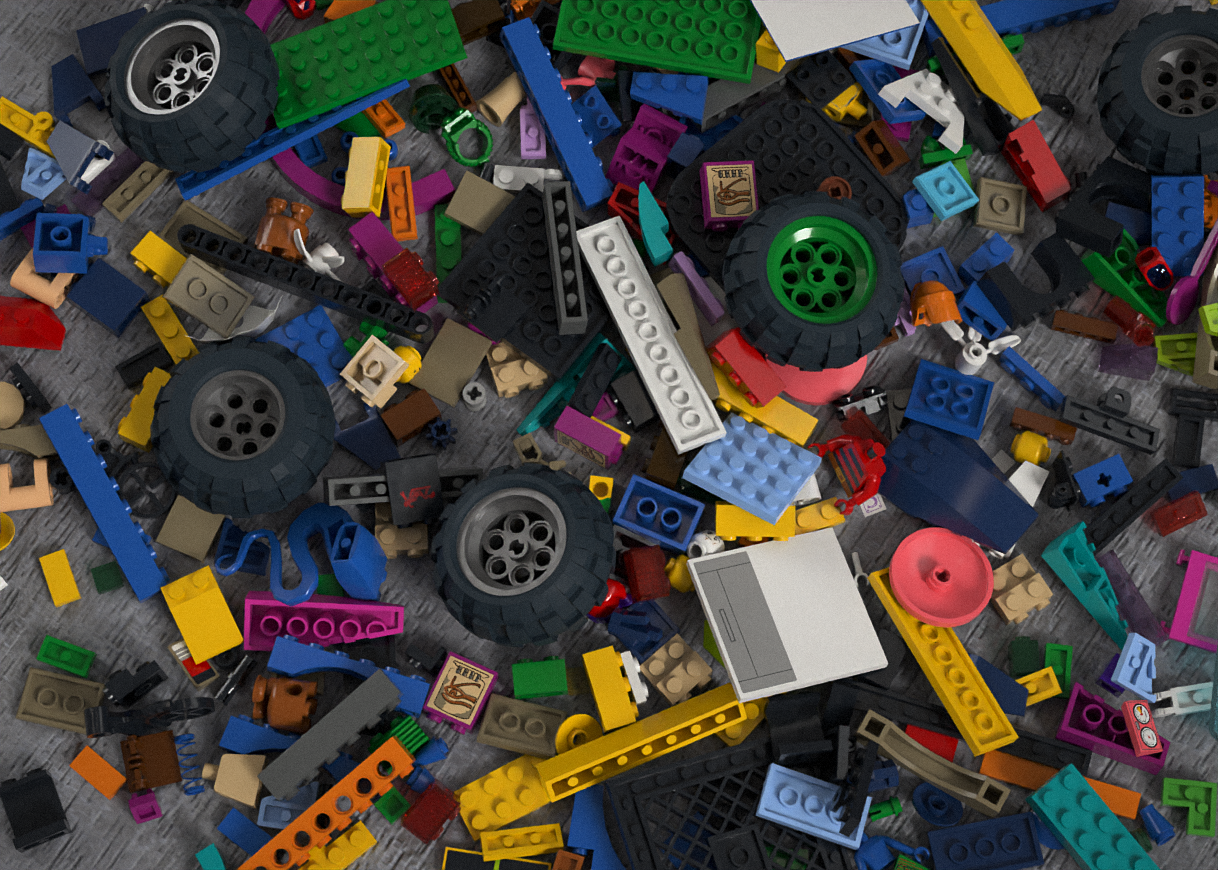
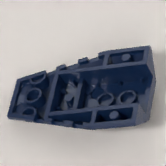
(954, 486)

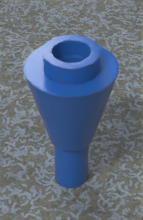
(431, 752)

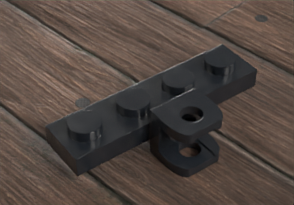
(1110, 420)
(854, 795)

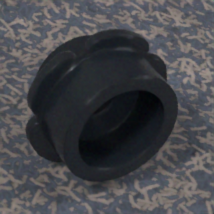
(227, 664)

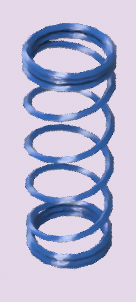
(184, 738)

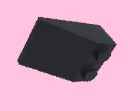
(546, 19)

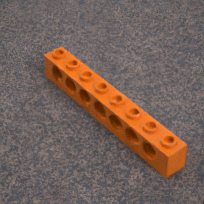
(391, 751)

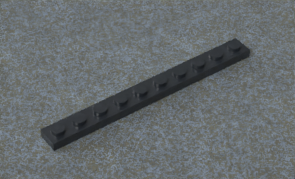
(937, 720)

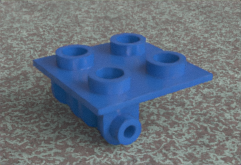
(596, 116)

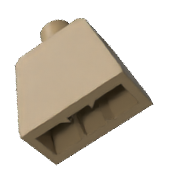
(237, 777)

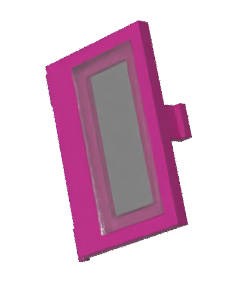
(1197, 606)

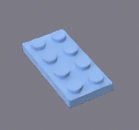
(805, 805)

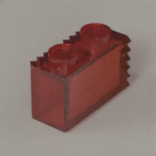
(411, 279)
(646, 574)
(431, 811)

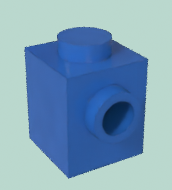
(917, 209)

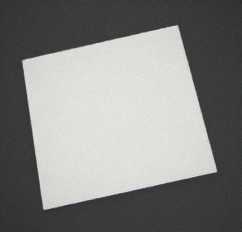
(821, 25)

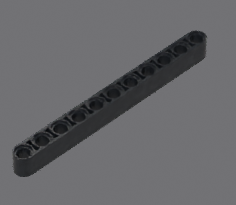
(312, 292)

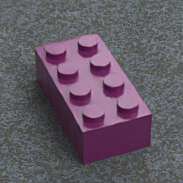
(376, 246)

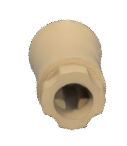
(501, 100)

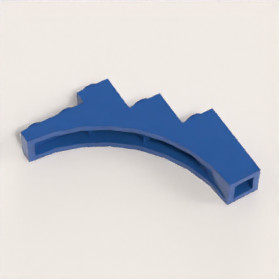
(589, 830)

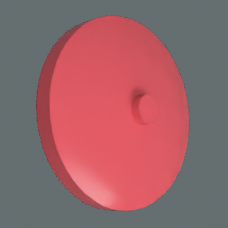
(819, 387)
(941, 577)

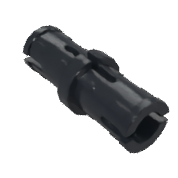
(235, 679)

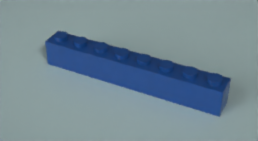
(1028, 15)
(556, 114)
(104, 503)

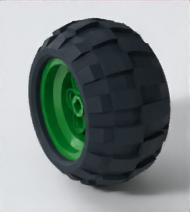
(767, 305)

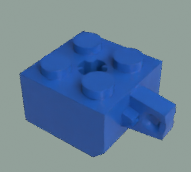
(65, 243)

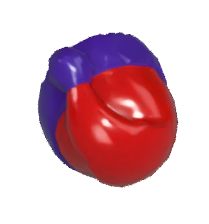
(615, 598)

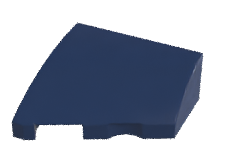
(1135, 221)

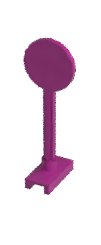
(1185, 293)

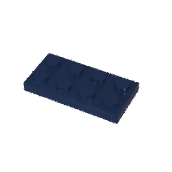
(987, 845)

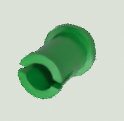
(887, 808)

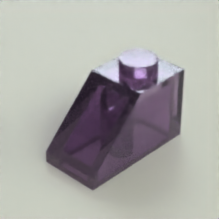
(1129, 361)

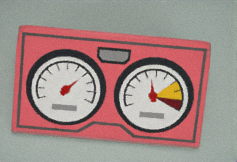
(1141, 727)

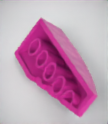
(318, 621)

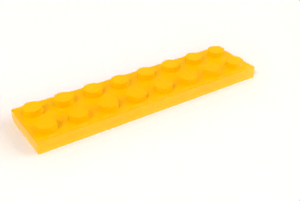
(950, 674)

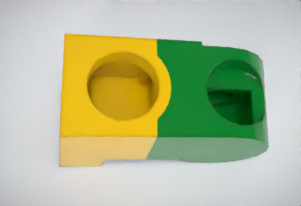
(603, 489)

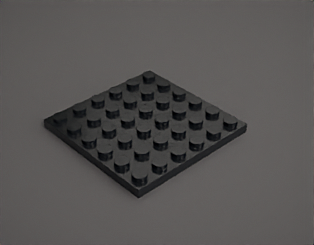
(519, 254)

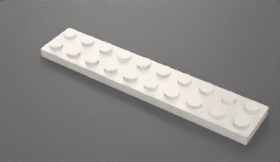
(649, 335)

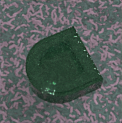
(1141, 837)

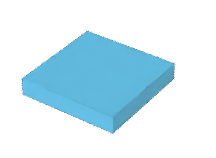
(945, 190)

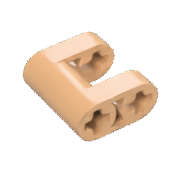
(46, 291)
(26, 496)

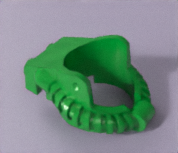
(452, 129)

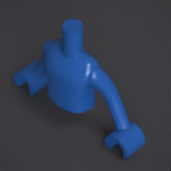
(877, 856)

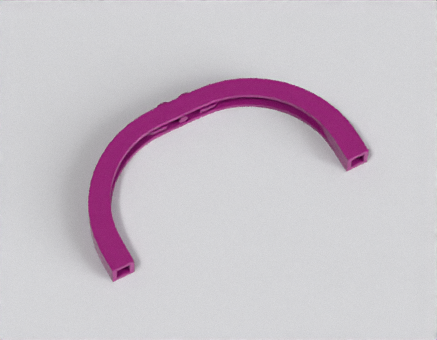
(427, 192)

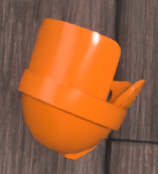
(934, 302)

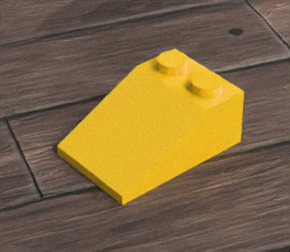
(202, 614)

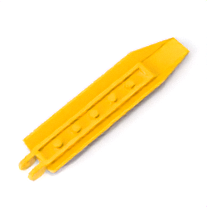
(984, 55)

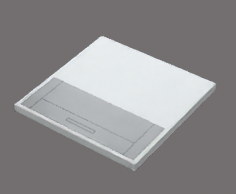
(786, 614)

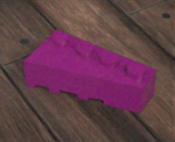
(1102, 729)

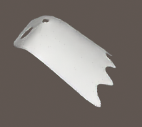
(254, 322)

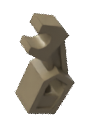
(527, 443)

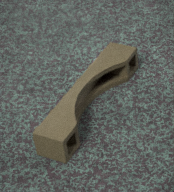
(1206, 353)
(29, 441)
(965, 785)

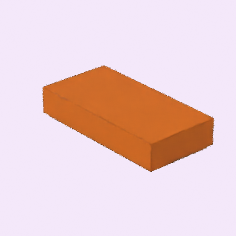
(98, 772)

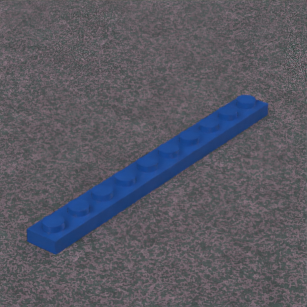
(278, 140)

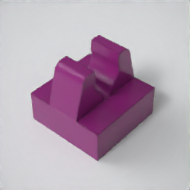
(145, 807)

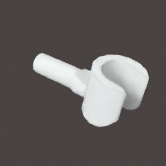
(858, 570)

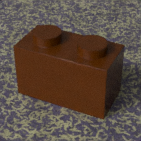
(882, 147)
(410, 416)

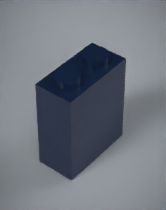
(107, 297)

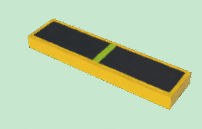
(471, 860)

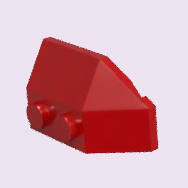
(29, 324)

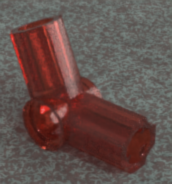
(1135, 324)

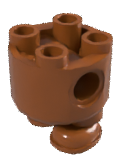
(277, 230)
(288, 704)

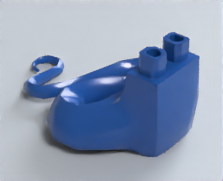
(351, 548)

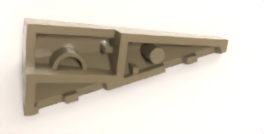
(690, 338)

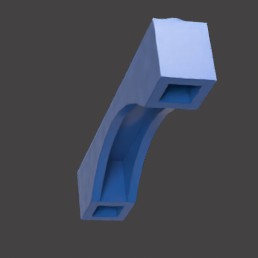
(298, 659)
(250, 739)

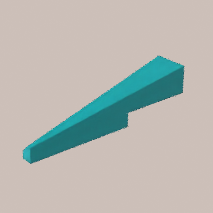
(561, 392)
(1076, 566)

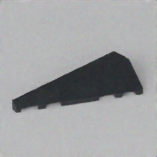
(982, 114)

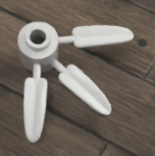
(321, 258)
(974, 354)

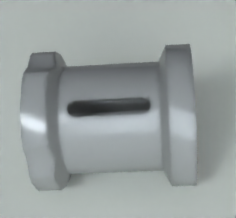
(468, 392)

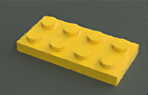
(502, 796)

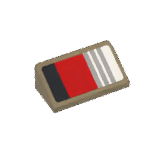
(200, 674)

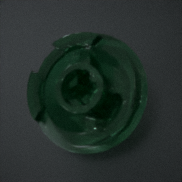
(430, 106)

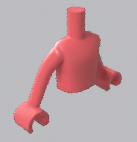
(589, 70)

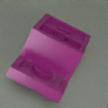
(645, 149)

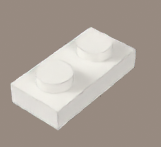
(630, 669)

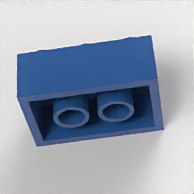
(659, 514)

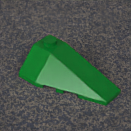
(1123, 278)

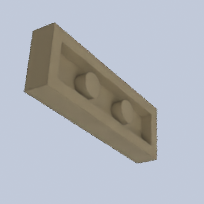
(135, 190)

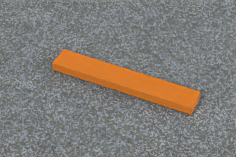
(1033, 775)

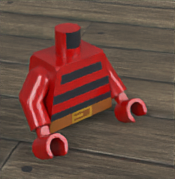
(857, 467)

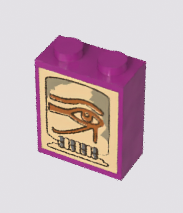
(728, 193)
(588, 438)
(460, 693)

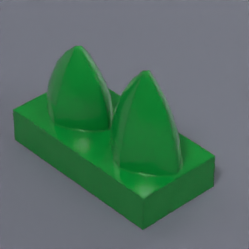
(933, 155)

